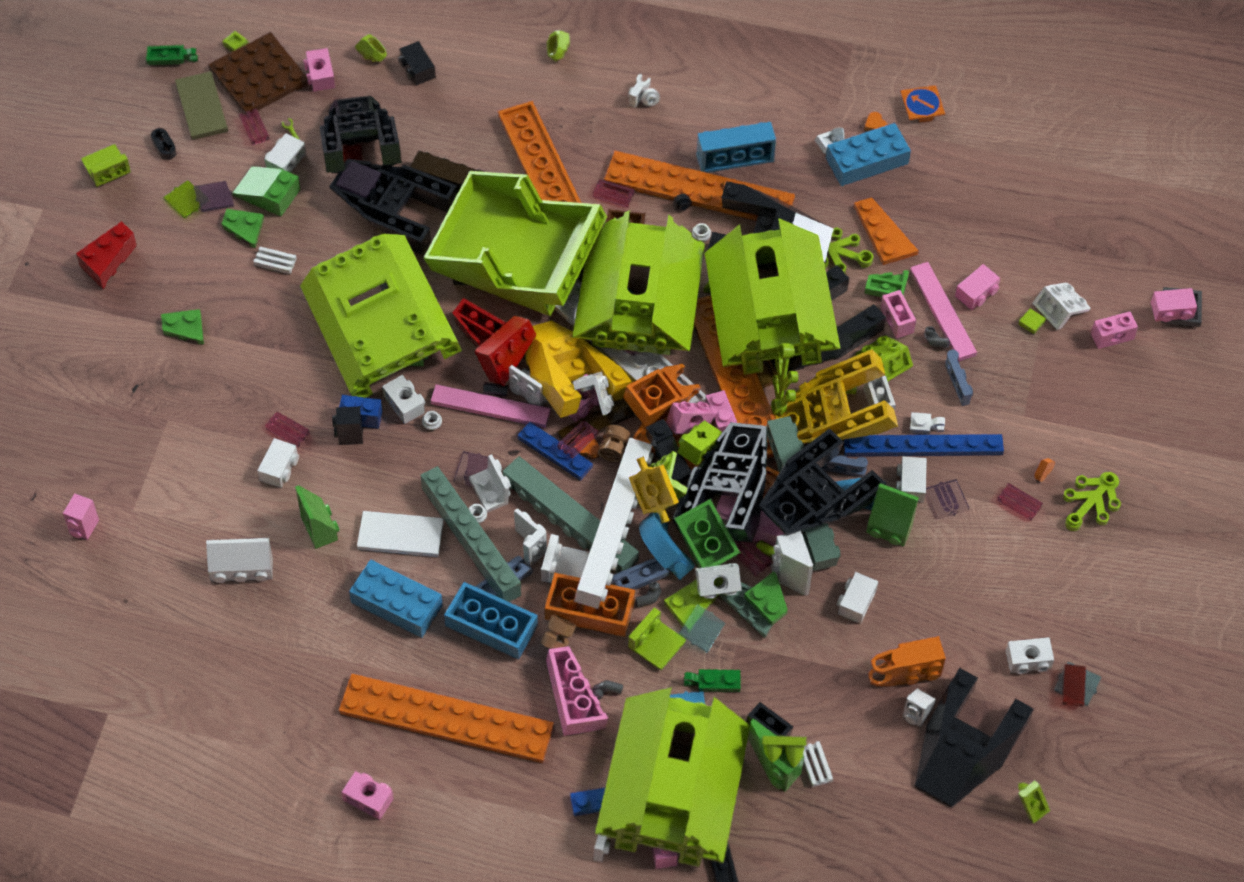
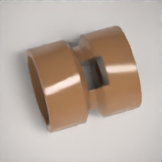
(613, 443)
(561, 627)

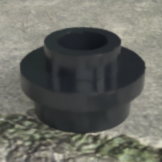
(682, 202)

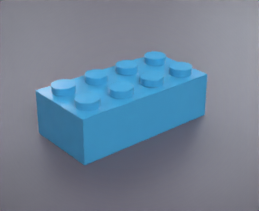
(736, 147)
(868, 154)
(396, 598)
(491, 620)

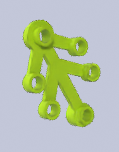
(835, 249)
(782, 380)
(1093, 497)

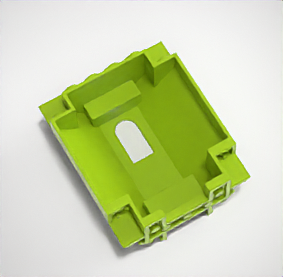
(762, 313)
(649, 321)
(667, 799)

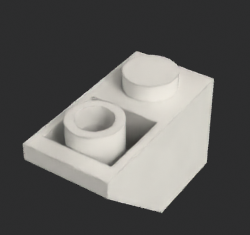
(918, 707)

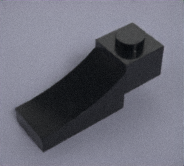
(664, 443)

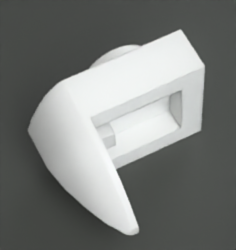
(833, 136)

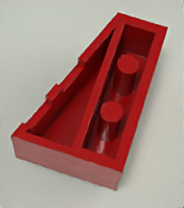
(106, 253)
(476, 322)
(505, 349)

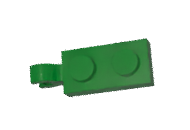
(170, 55)
(714, 680)

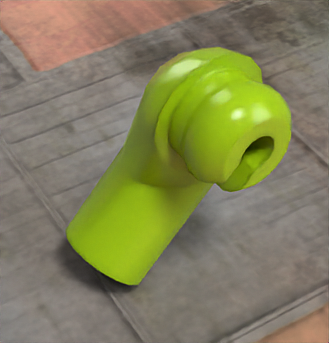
(765, 548)

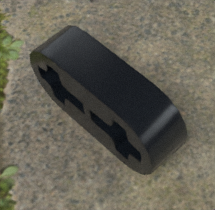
(166, 142)

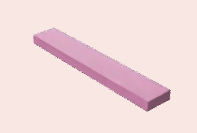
(943, 310)
(490, 406)

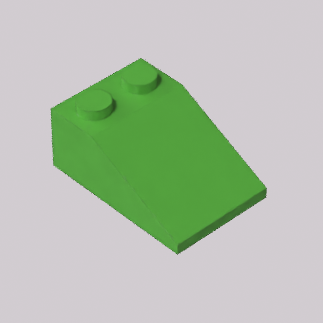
(268, 189)
(892, 515)
(316, 518)
(706, 536)
(780, 772)

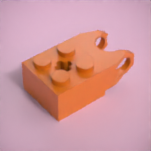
(654, 393)
(910, 663)

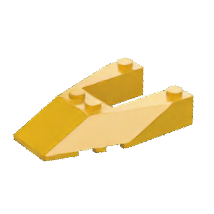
(559, 359)
(824, 402)

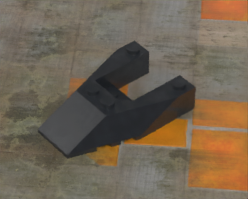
(354, 122)
(391, 195)
(769, 209)
(852, 332)
(732, 469)
(808, 496)
(958, 755)

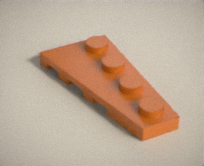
(884, 234)

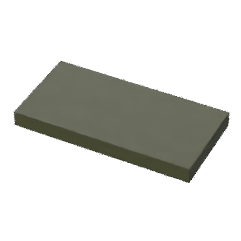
(201, 105)

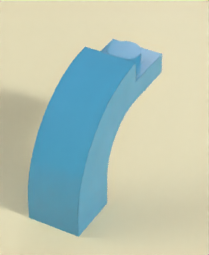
(663, 547)

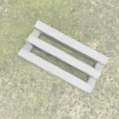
(276, 258)
(810, 748)

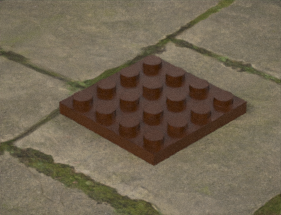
(258, 73)

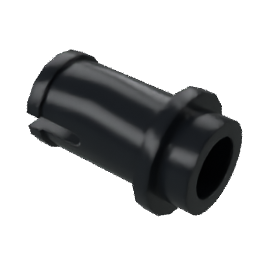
(495, 389)

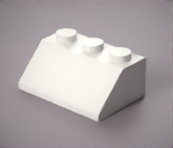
(239, 560)
(792, 562)

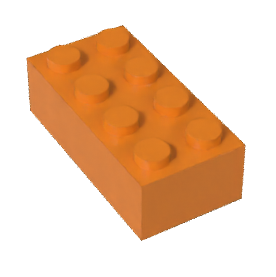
(610, 617)

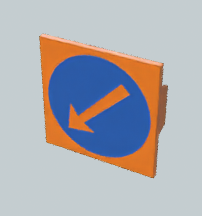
(922, 103)

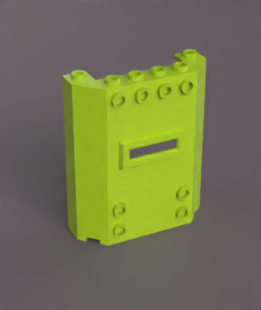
(385, 328)

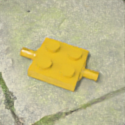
(653, 489)

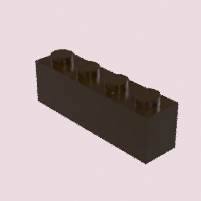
(442, 168)

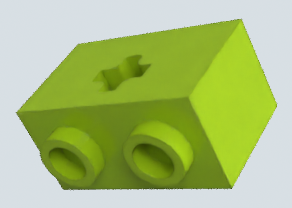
(698, 442)

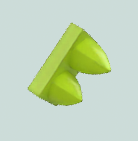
(793, 747)
(1033, 800)

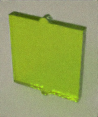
(183, 199)

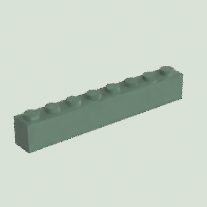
(561, 509)
(470, 535)
(819, 539)

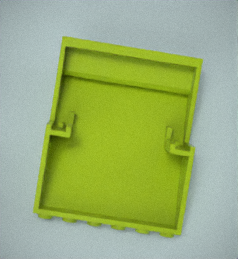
(513, 241)

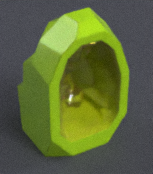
(557, 45)
(371, 48)

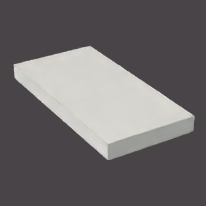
(400, 534)

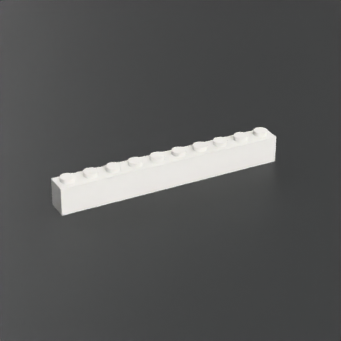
(612, 528)

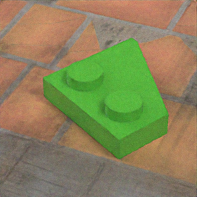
(243, 225)
(886, 283)
(183, 325)
(768, 598)

